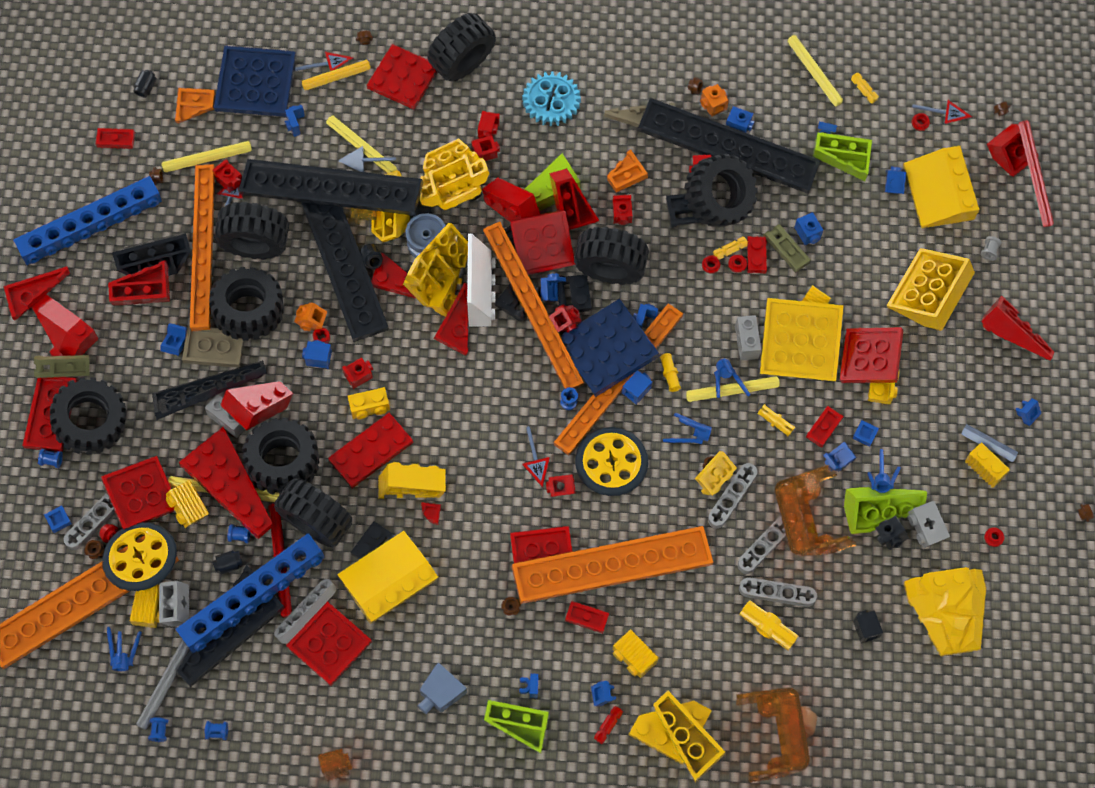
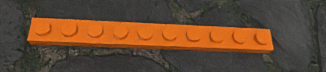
(202, 248)
(533, 306)
(596, 406)

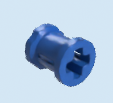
(565, 394)
(50, 458)
(238, 534)
(158, 730)
(216, 730)

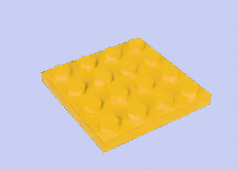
(801, 339)

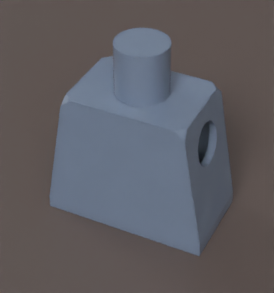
(440, 690)

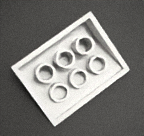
(480, 283)

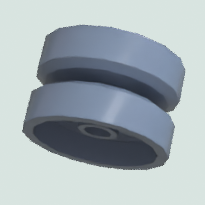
(422, 231)

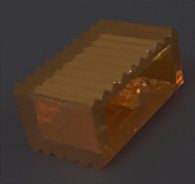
(335, 764)

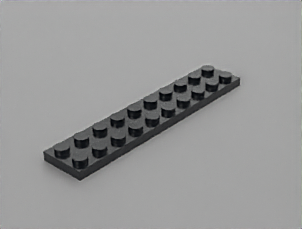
(714, 139)
(331, 186)
(346, 270)

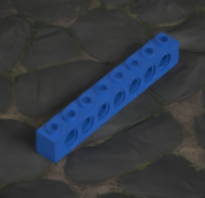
(78, 218)
(239, 594)

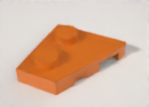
(193, 103)
(627, 173)

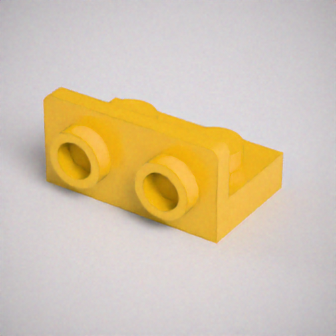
(882, 392)
(369, 403)
(715, 473)

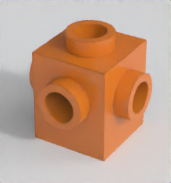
(714, 100)
(310, 316)

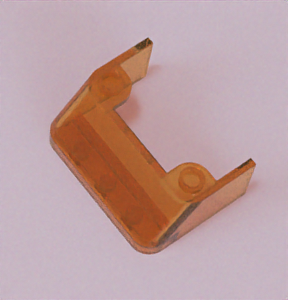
(793, 502)
(786, 708)

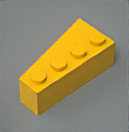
(691, 740)

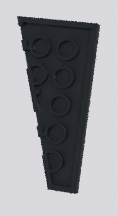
(185, 395)
(200, 663)

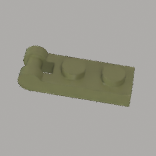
(787, 248)
(61, 366)

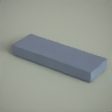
(992, 444)

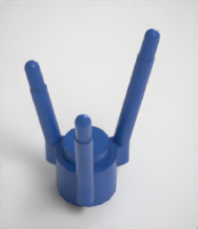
(725, 370)
(701, 431)
(882, 481)
(119, 660)

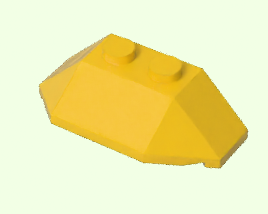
(389, 225)

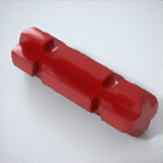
(608, 725)

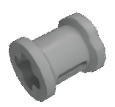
(991, 247)

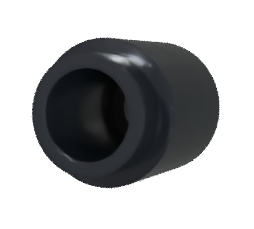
(144, 83)
(371, 256)
(227, 562)

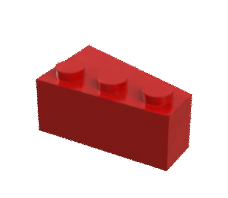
(571, 199)
(510, 200)
(143, 287)
(256, 403)

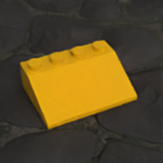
(941, 188)
(932, 288)
(387, 577)

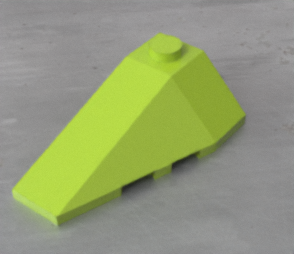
(868, 508)

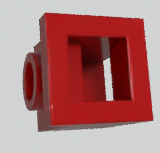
(488, 124)
(485, 148)
(227, 176)
(622, 209)
(356, 377)
(569, 485)

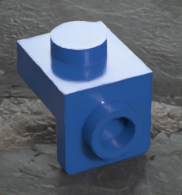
(292, 115)
(895, 180)
(549, 287)
(645, 311)
(174, 339)
(840, 457)

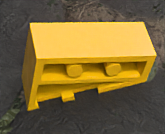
(412, 480)

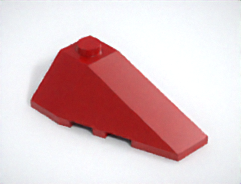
(1005, 323)

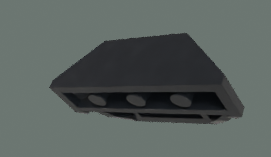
(171, 248)

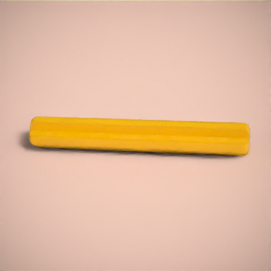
(335, 75)

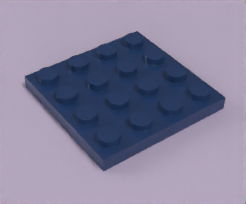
(255, 81)
(608, 347)

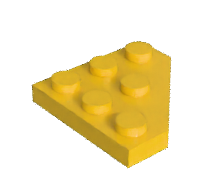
(652, 732)

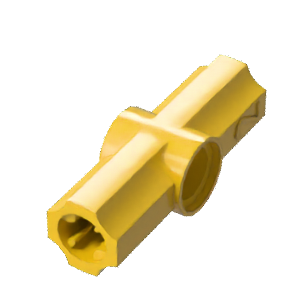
(768, 625)

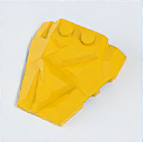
(452, 175)
(437, 270)
(950, 608)

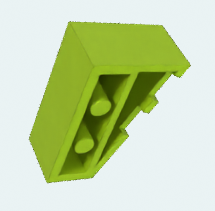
(844, 153)
(542, 187)
(519, 722)

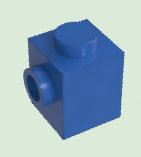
(740, 120)
(809, 229)
(317, 354)
(637, 387)

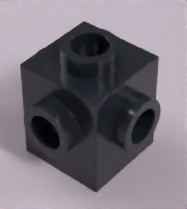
(891, 533)

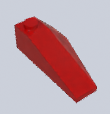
(65, 330)

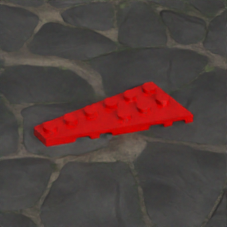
(223, 476)

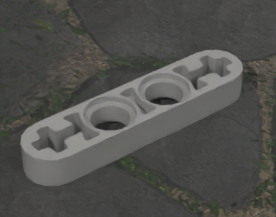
(730, 494)
(91, 515)
(764, 542)
(777, 596)
(305, 611)

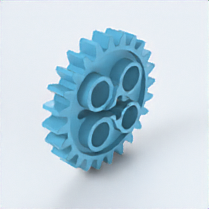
(536, 94)

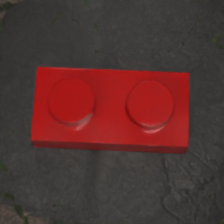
(115, 138)
(756, 255)
(824, 426)
(587, 617)

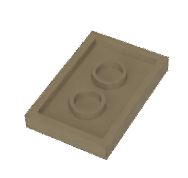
(212, 348)

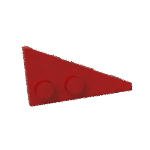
(390, 277)
(27, 292)
(454, 327)

